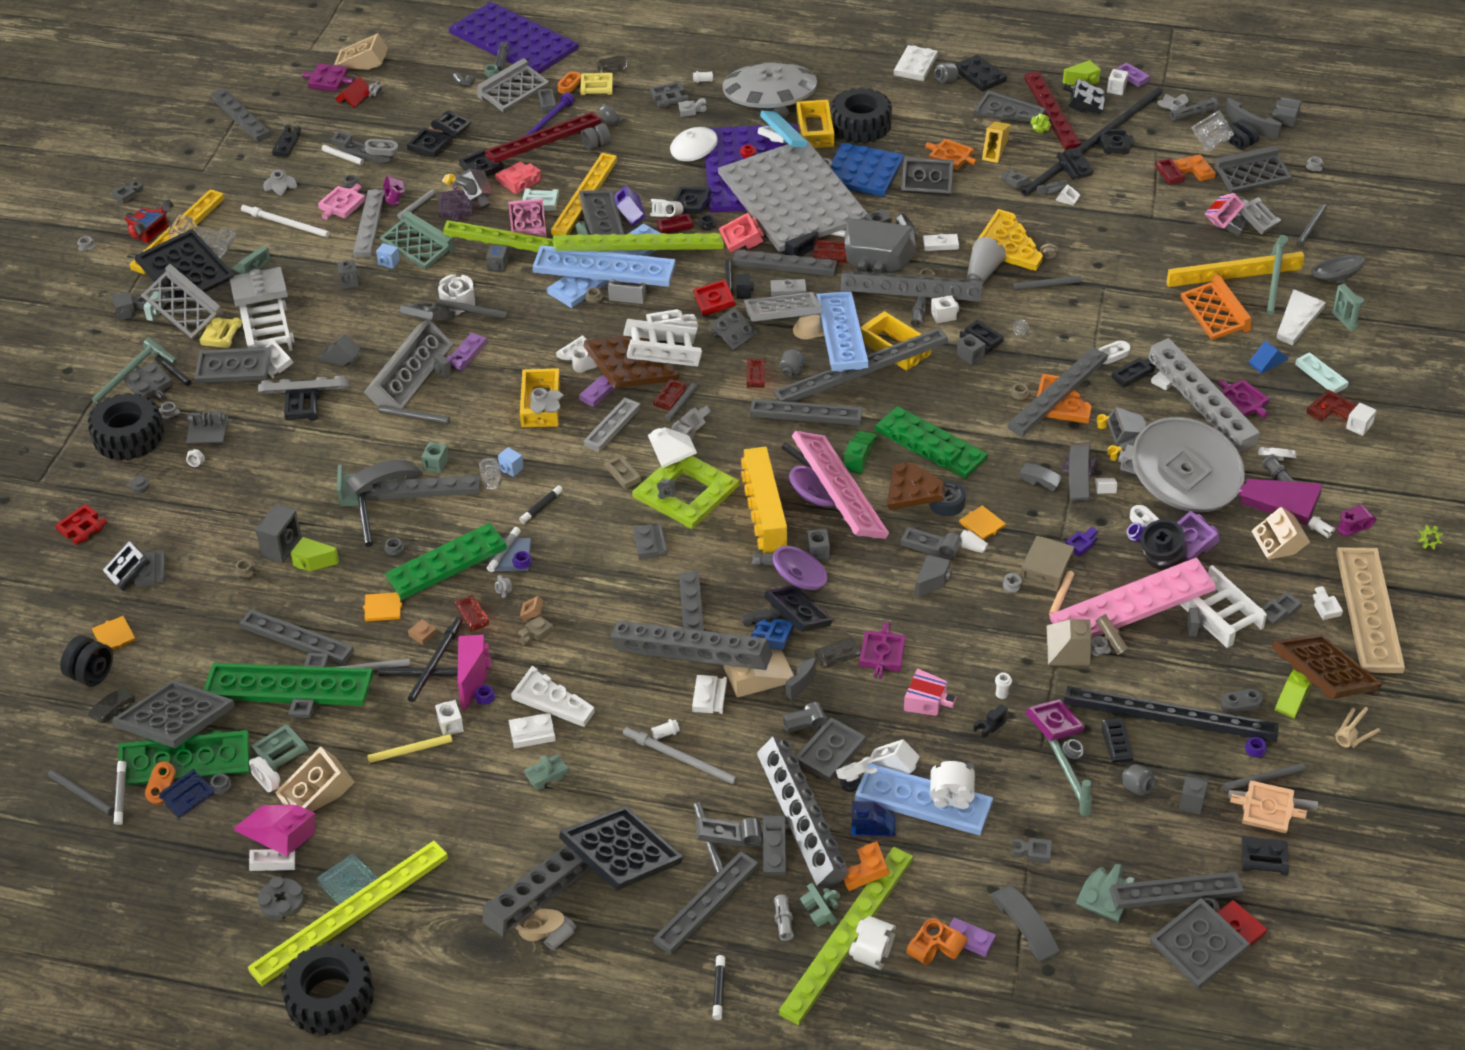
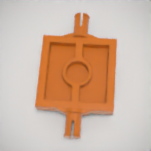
(951, 151)

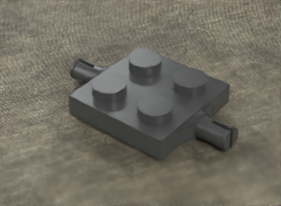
(149, 381)

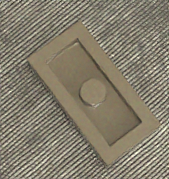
(623, 472)

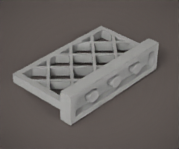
(505, 79)
(194, 293)

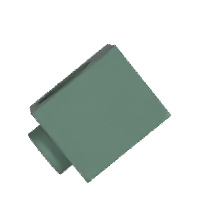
(435, 457)

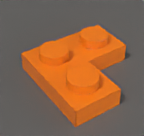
(1197, 165)
(870, 869)

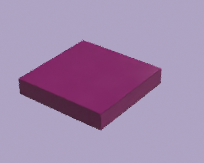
(1054, 720)

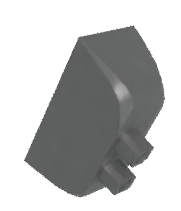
(878, 245)

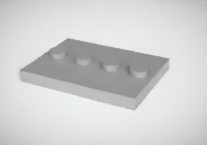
(258, 286)
(782, 306)

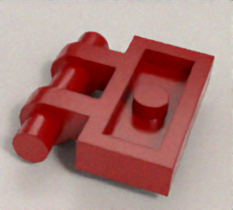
(77, 521)

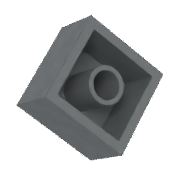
(278, 533)

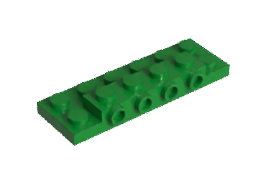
(931, 442)
(207, 754)

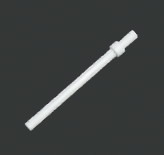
(257, 212)

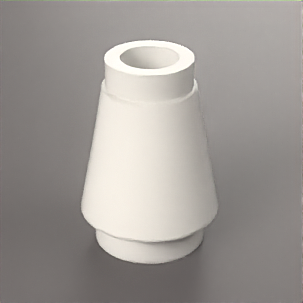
(973, 542)

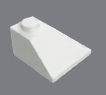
(671, 446)

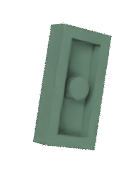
(253, 261)
(345, 494)

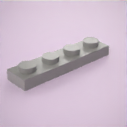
(611, 425)

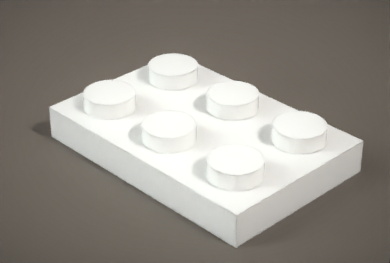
(915, 63)

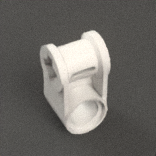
(663, 208)
(582, 360)

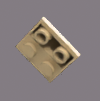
(1280, 535)

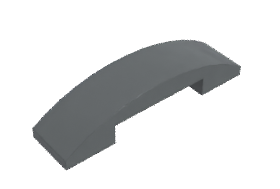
(1267, 127)
(346, 143)
(1079, 471)
(364, 480)
(306, 707)
(1028, 921)

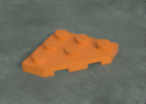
(1071, 408)

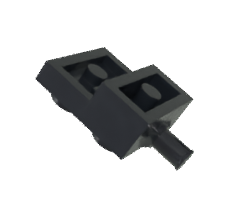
(1085, 96)

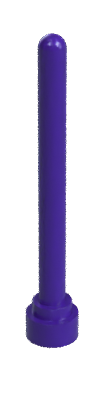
(566, 100)

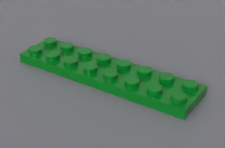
(284, 683)

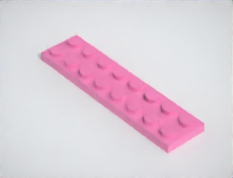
(840, 485)
(1142, 597)

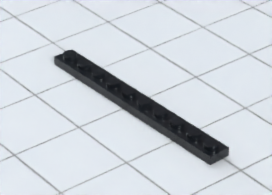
(1171, 713)

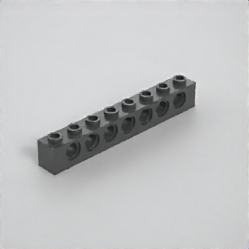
(911, 285)
(692, 645)
(803, 813)

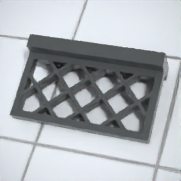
(1248, 161)

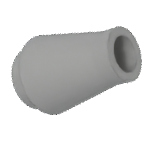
(560, 935)

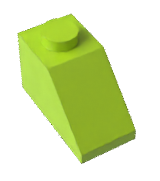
(1084, 71)
(313, 555)
(1293, 694)

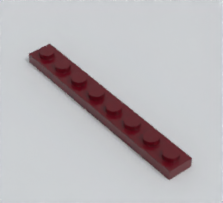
(1057, 118)
(542, 137)

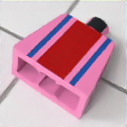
(1222, 212)
(927, 694)

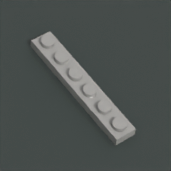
(369, 223)

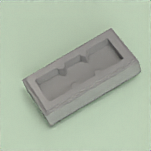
(787, 287)

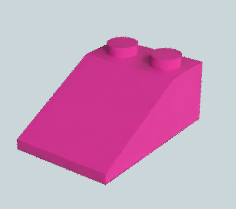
(471, 666)
(279, 827)

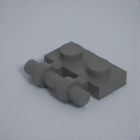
(663, 92)

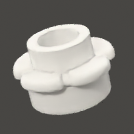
(192, 460)

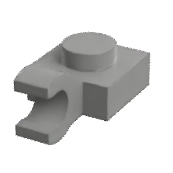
(690, 108)
(694, 417)

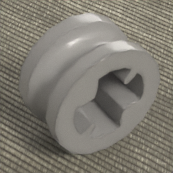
(1007, 582)

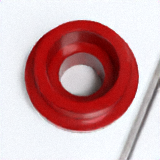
(747, 151)

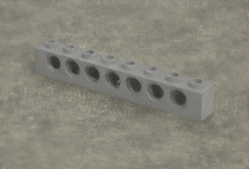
(1203, 395)

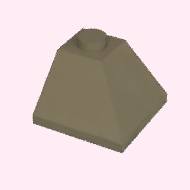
(1069, 643)

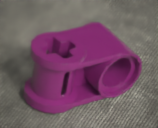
(393, 190)
(1355, 520)

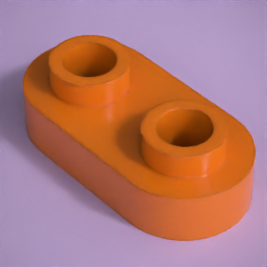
(569, 82)
(159, 781)

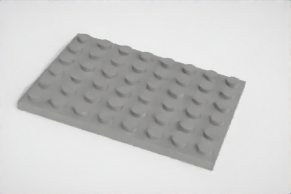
(791, 193)

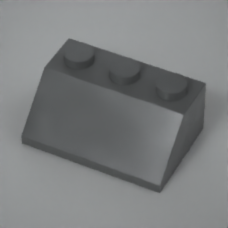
(927, 175)

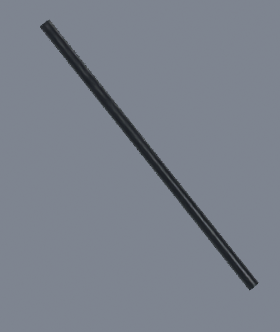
(1094, 139)

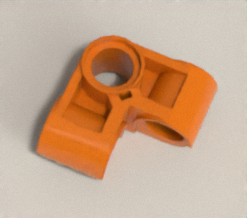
(924, 946)

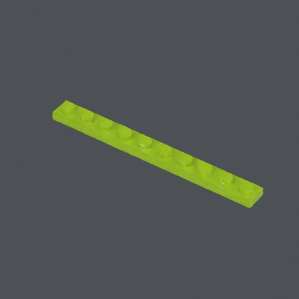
(637, 242)
(840, 942)

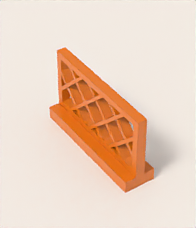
(1228, 303)

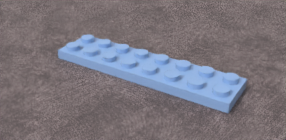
(604, 266)
(573, 289)
(842, 331)

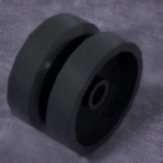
(1164, 544)
(86, 660)

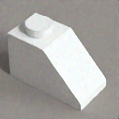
(896, 756)

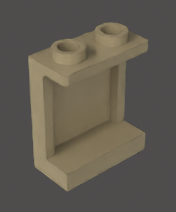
(1046, 563)

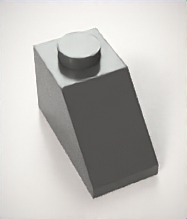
(340, 351)
(932, 575)
(1193, 794)

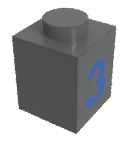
(497, 258)

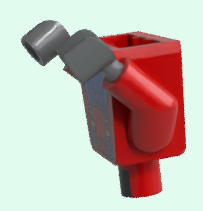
(148, 223)

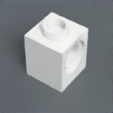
(1117, 82)
(944, 309)
(1361, 419)
(449, 718)

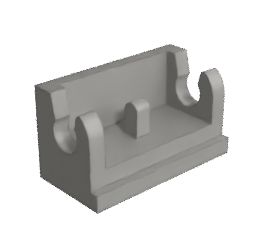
(627, 293)

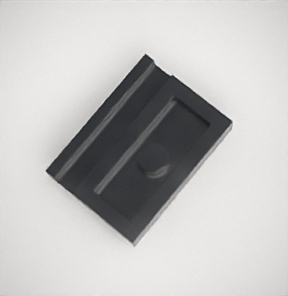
(1075, 163)
(983, 333)

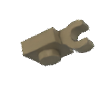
(536, 628)

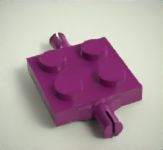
(328, 77)
(1245, 397)
(882, 650)

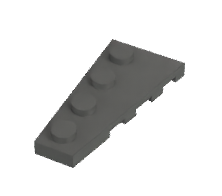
(1005, 107)

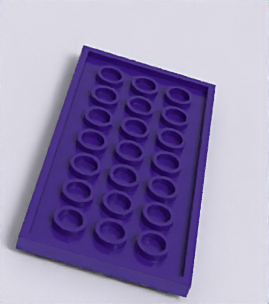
(525, 38)

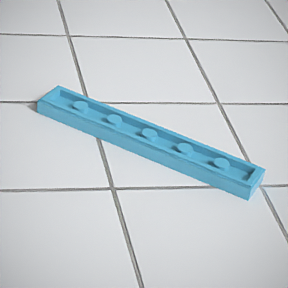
(784, 129)

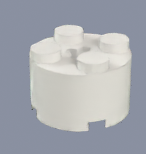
(457, 290)
(952, 785)
(873, 942)

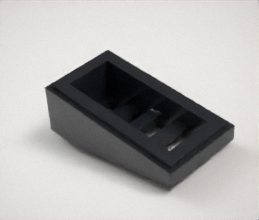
(801, 244)
(1116, 727)

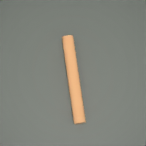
(1062, 592)

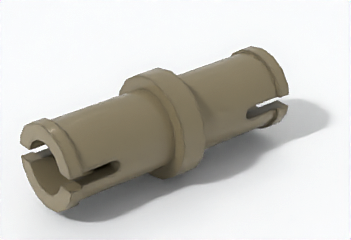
(1111, 634)

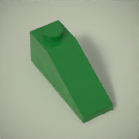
(859, 451)

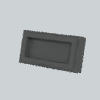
(546, 100)

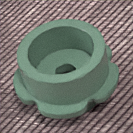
(491, 70)

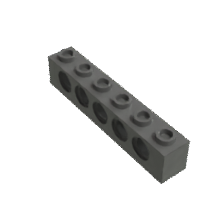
(533, 890)

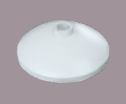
(693, 144)

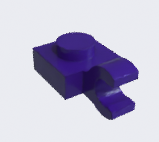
(1083, 542)

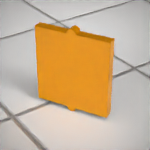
(982, 522)
(382, 606)
(114, 633)

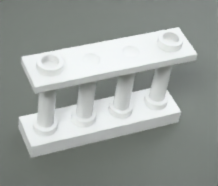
(252, 334)
(660, 351)
(1214, 621)

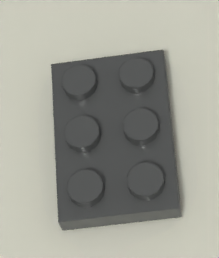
(427, 311)
(830, 749)

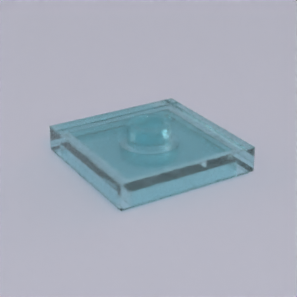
(346, 878)

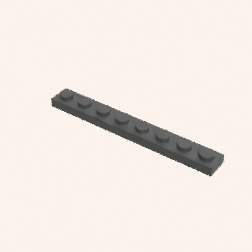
(1057, 391)

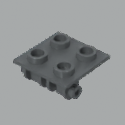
(733, 328)
(206, 428)

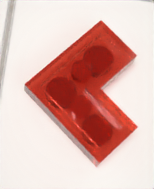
(1329, 403)

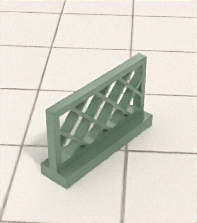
(426, 232)

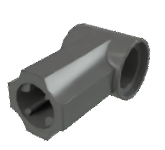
(810, 716)

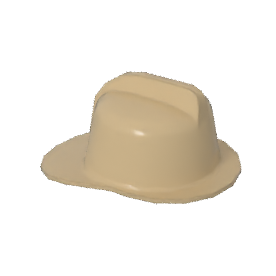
(808, 327)
(540, 924)

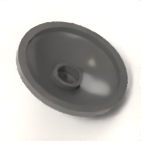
(1338, 268)

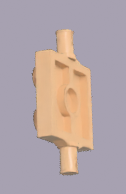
(1268, 806)

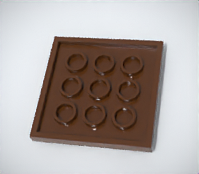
(620, 371)
(1326, 666)

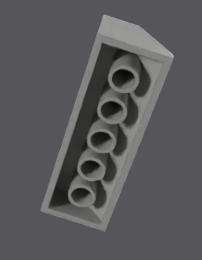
(408, 366)

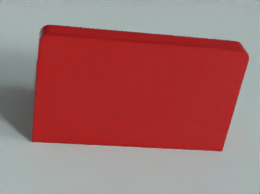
(354, 92)

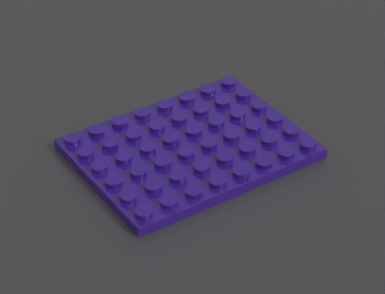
(727, 152)

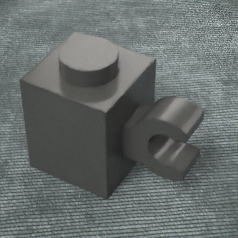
(125, 305)

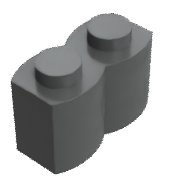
(1287, 111)

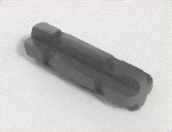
(501, 55)
(1051, 187)
(767, 559)
(758, 615)

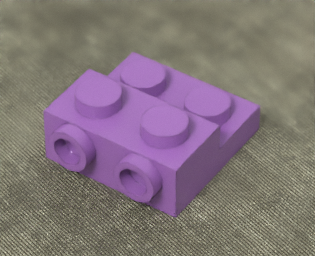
(1198, 534)

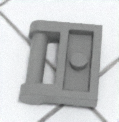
(1260, 216)

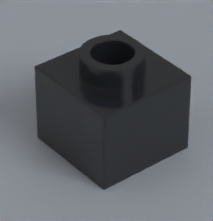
(744, 286)

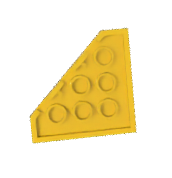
(1013, 237)

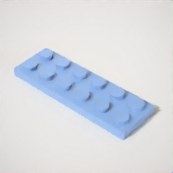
(911, 797)

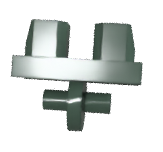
(546, 770)
(814, 898)

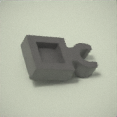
(1016, 180)
(126, 193)
(1036, 850)

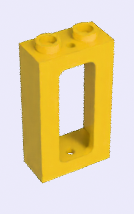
(822, 110)
(894, 328)
(531, 380)

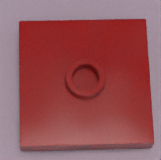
(714, 297)
(1243, 922)

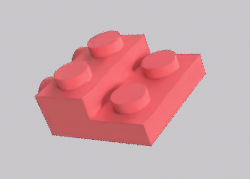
(519, 177)
(741, 233)

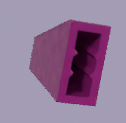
(1270, 495)

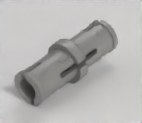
(783, 917)

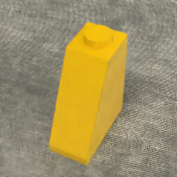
(995, 141)

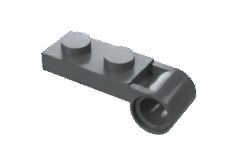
(932, 544)
(729, 833)
(774, 845)

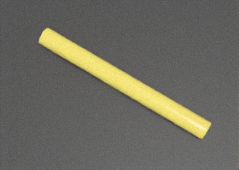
(409, 748)

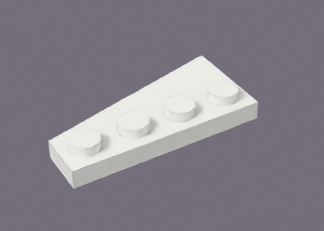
(1298, 316)
(543, 694)

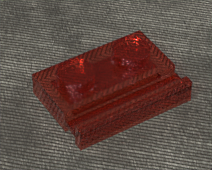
(830, 250)

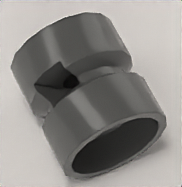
(595, 136)

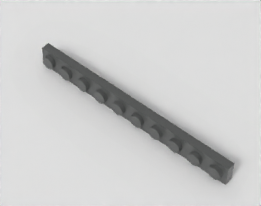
(875, 361)

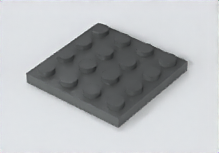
(173, 713)

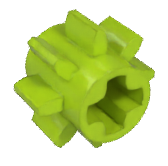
(1040, 123)
(1430, 542)

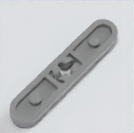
(320, 383)

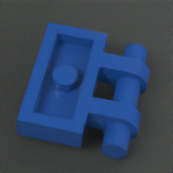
(775, 633)

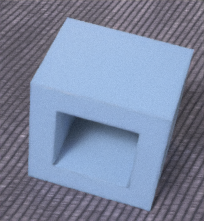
(387, 255)
(510, 462)

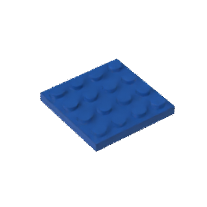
(866, 168)

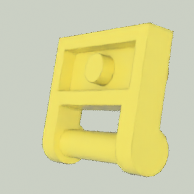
(600, 81)
(216, 330)

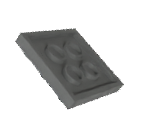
(1199, 943)

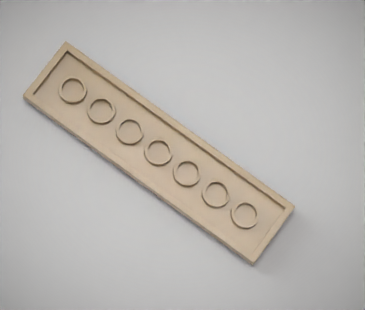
(1370, 610)

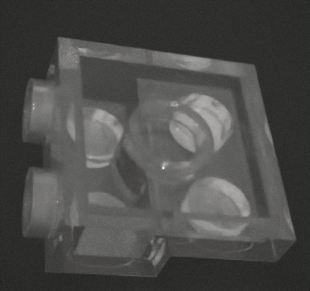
(1212, 131)

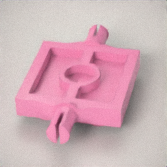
(341, 202)

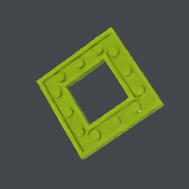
(690, 515)

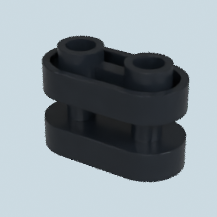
(1243, 135)

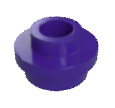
(1134, 531)
(522, 560)
(484, 694)
(1255, 747)

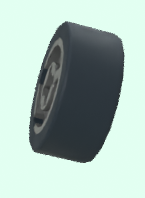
(953, 500)

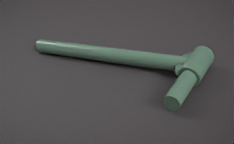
(1278, 252)
(150, 347)
(1083, 793)

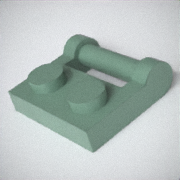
(1342, 307)
(277, 743)

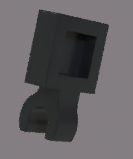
(994, 721)

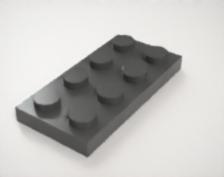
(600, 212)
(232, 365)

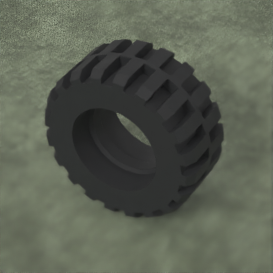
(861, 115)
(127, 442)
(332, 1013)

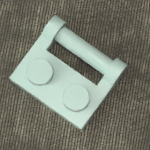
(549, 197)

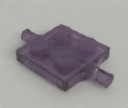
(454, 204)

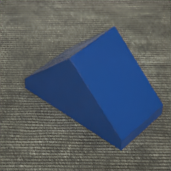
(1267, 357)

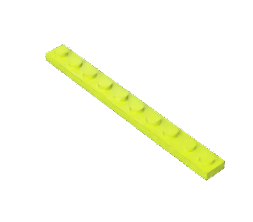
(348, 912)

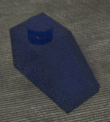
(871, 819)

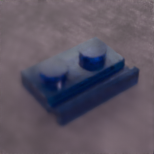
(186, 793)

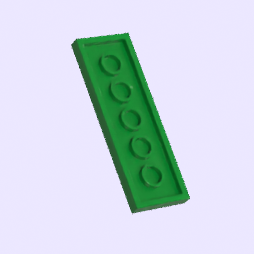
(445, 561)

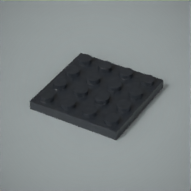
(191, 258)
(620, 847)

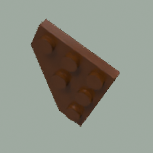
(913, 486)

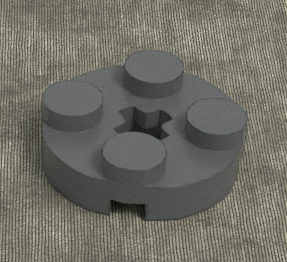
(277, 888)

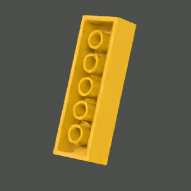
(763, 500)

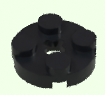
(1116, 142)

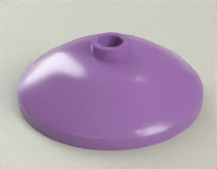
(809, 486)
(799, 568)

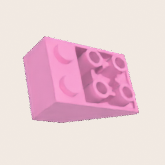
(528, 217)

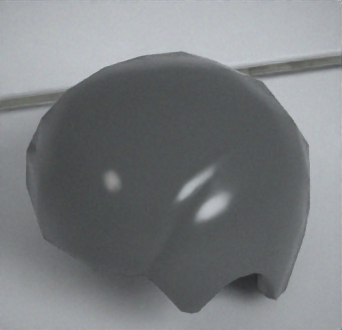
(609, 116)

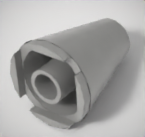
(985, 258)

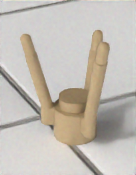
(1348, 734)

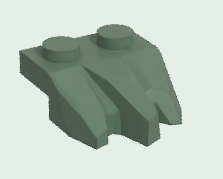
(1096, 894)

